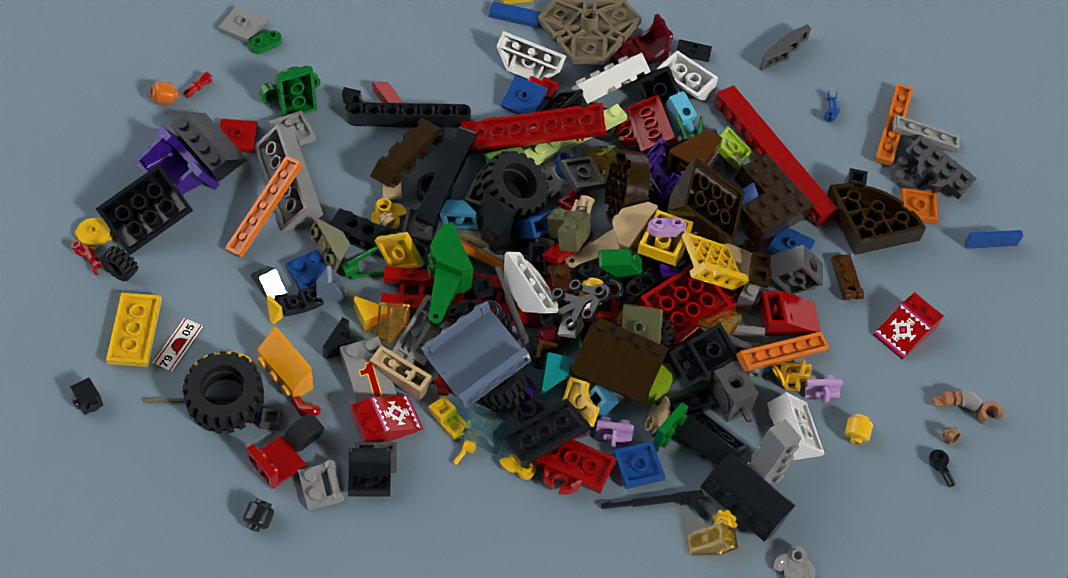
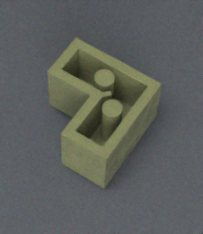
(570, 228)

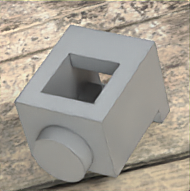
(749, 298)

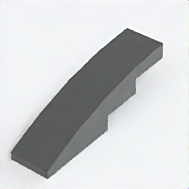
(781, 50)

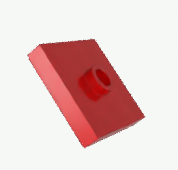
(241, 133)

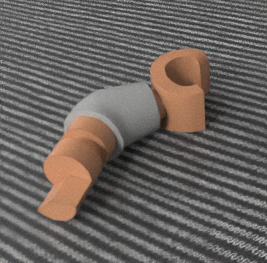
(970, 400)

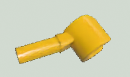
(469, 447)

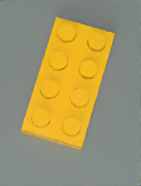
(134, 330)

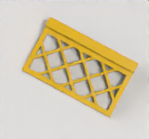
(715, 263)

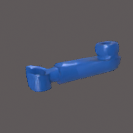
(832, 113)

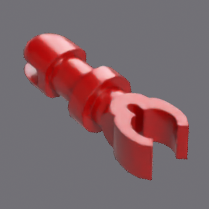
(204, 80)

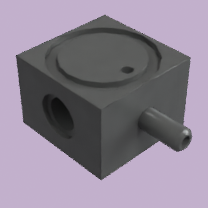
(796, 270)
(733, 392)

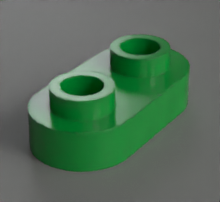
(265, 42)

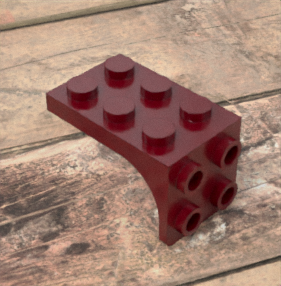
(653, 43)

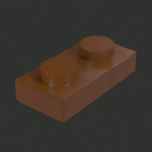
(560, 278)

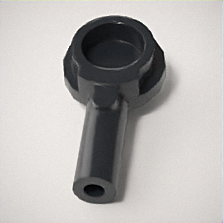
(939, 460)

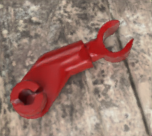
(88, 253)

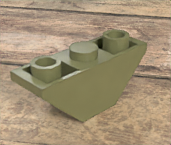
(330, 242)

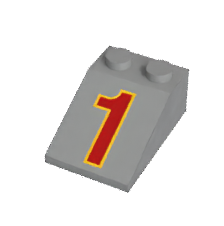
(364, 378)

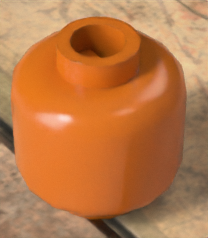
(163, 93)

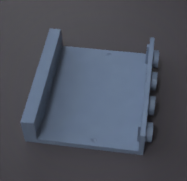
(475, 354)

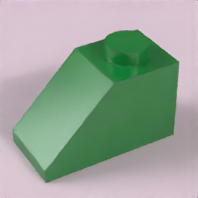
(620, 263)

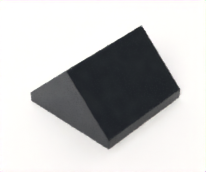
(565, 100)

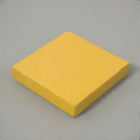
(399, 250)

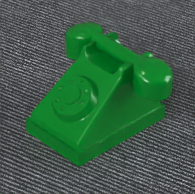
(293, 89)

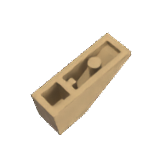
(402, 373)

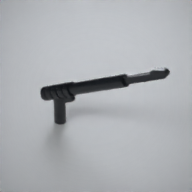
(684, 498)

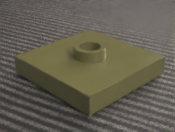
(643, 321)

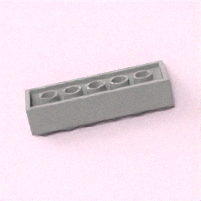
(300, 203)

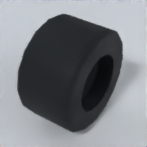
(304, 432)

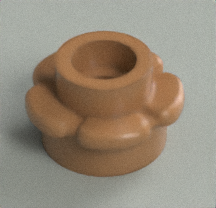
(951, 435)

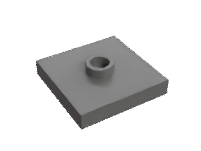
(242, 24)

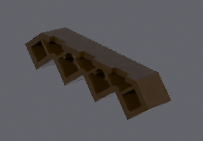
(403, 155)

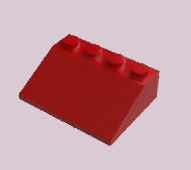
(685, 302)

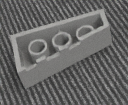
(775, 452)

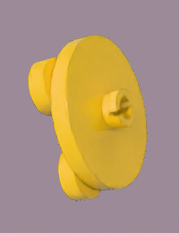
(93, 232)

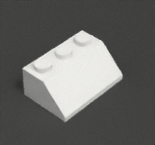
(691, 76)
(799, 417)

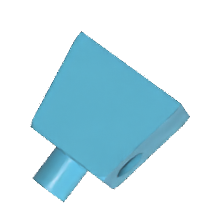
(681, 105)

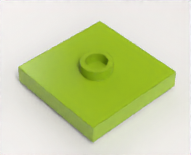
(733, 148)

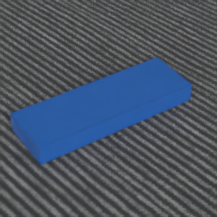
(514, 14)
(993, 239)

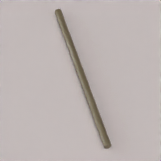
(227, 398)

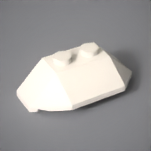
(528, 58)
(527, 285)

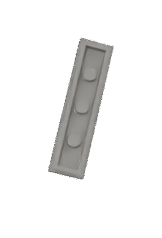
(936, 136)

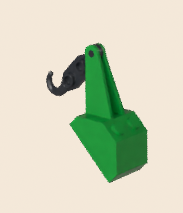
(451, 275)

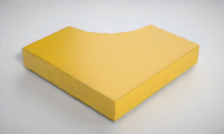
(578, 394)

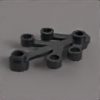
(576, 304)

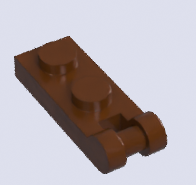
(847, 277)

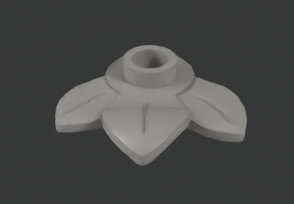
(793, 567)

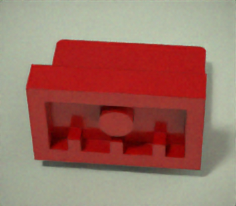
(275, 461)

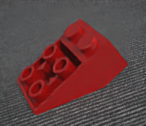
(787, 314)

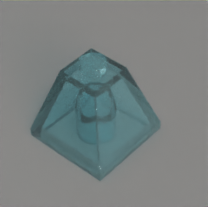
(485, 427)

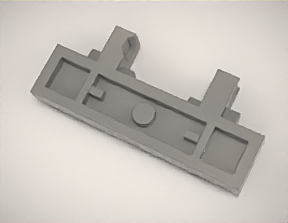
(414, 333)

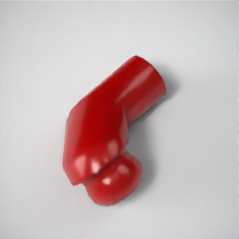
(304, 409)

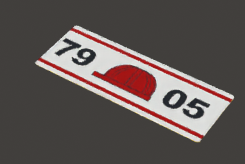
(177, 344)

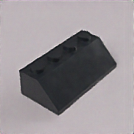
(208, 144)
(748, 496)

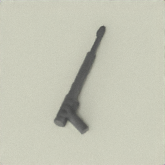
(523, 339)

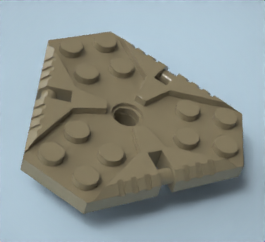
(589, 30)

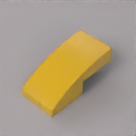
(447, 417)

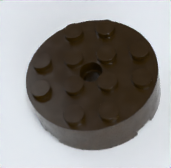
(627, 181)

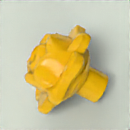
(725, 517)

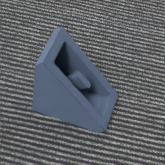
(330, 286)

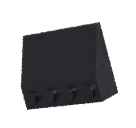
(144, 209)

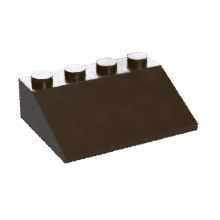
(708, 202)
(619, 360)

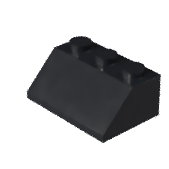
(709, 438)

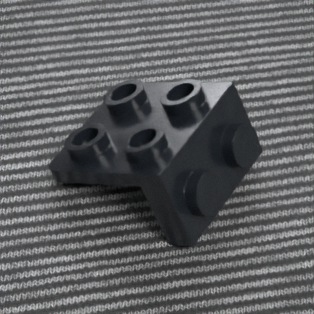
(369, 472)

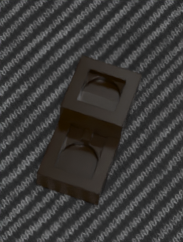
(759, 269)

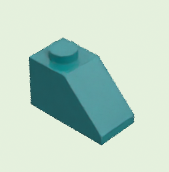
(554, 371)

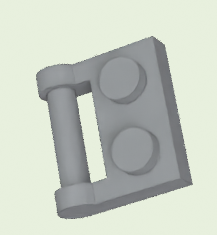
(313, 485)

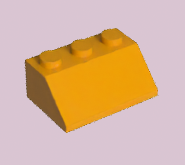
(285, 365)

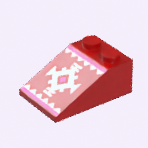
(909, 325)
(385, 418)

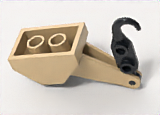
(627, 233)

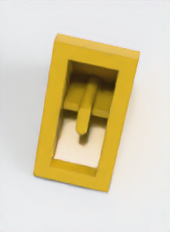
(366, 312)

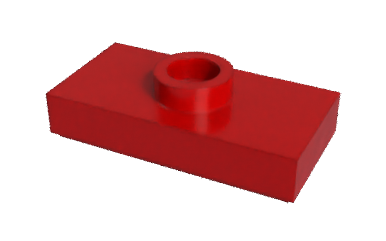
(568, 200)

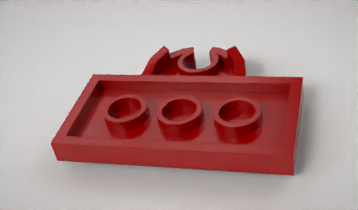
(645, 125)
(576, 467)

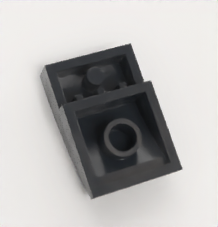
(702, 355)

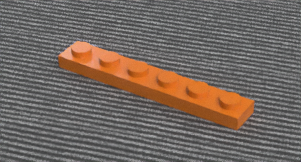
(890, 139)
(264, 206)
(782, 351)

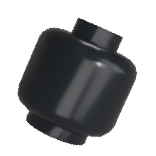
(258, 515)

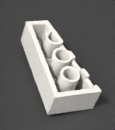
(612, 77)

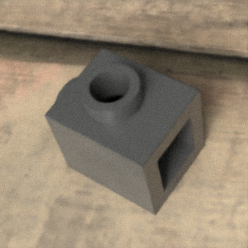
(554, 183)

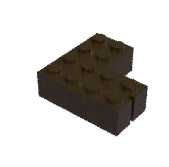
(778, 203)

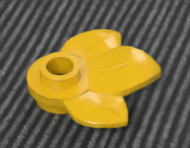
(397, 209)
(513, 466)

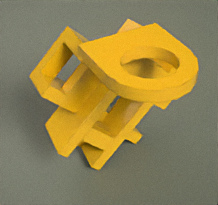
(790, 377)

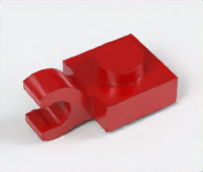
(551, 86)

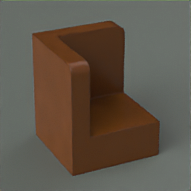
(543, 348)

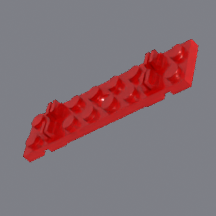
(550, 127)

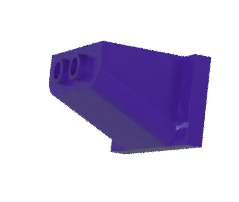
(177, 160)

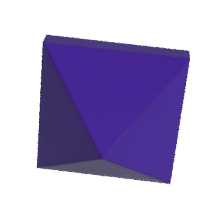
(666, 271)

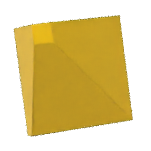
(274, 310)

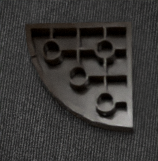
(873, 218)

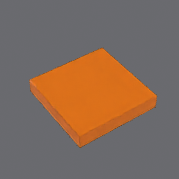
(922, 203)

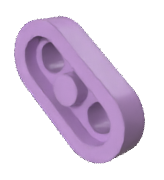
(666, 227)

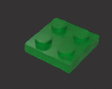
(670, 427)

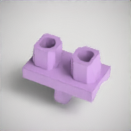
(823, 388)
(613, 431)

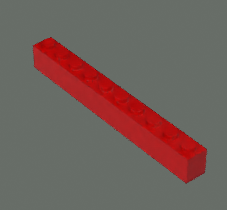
(764, 140)

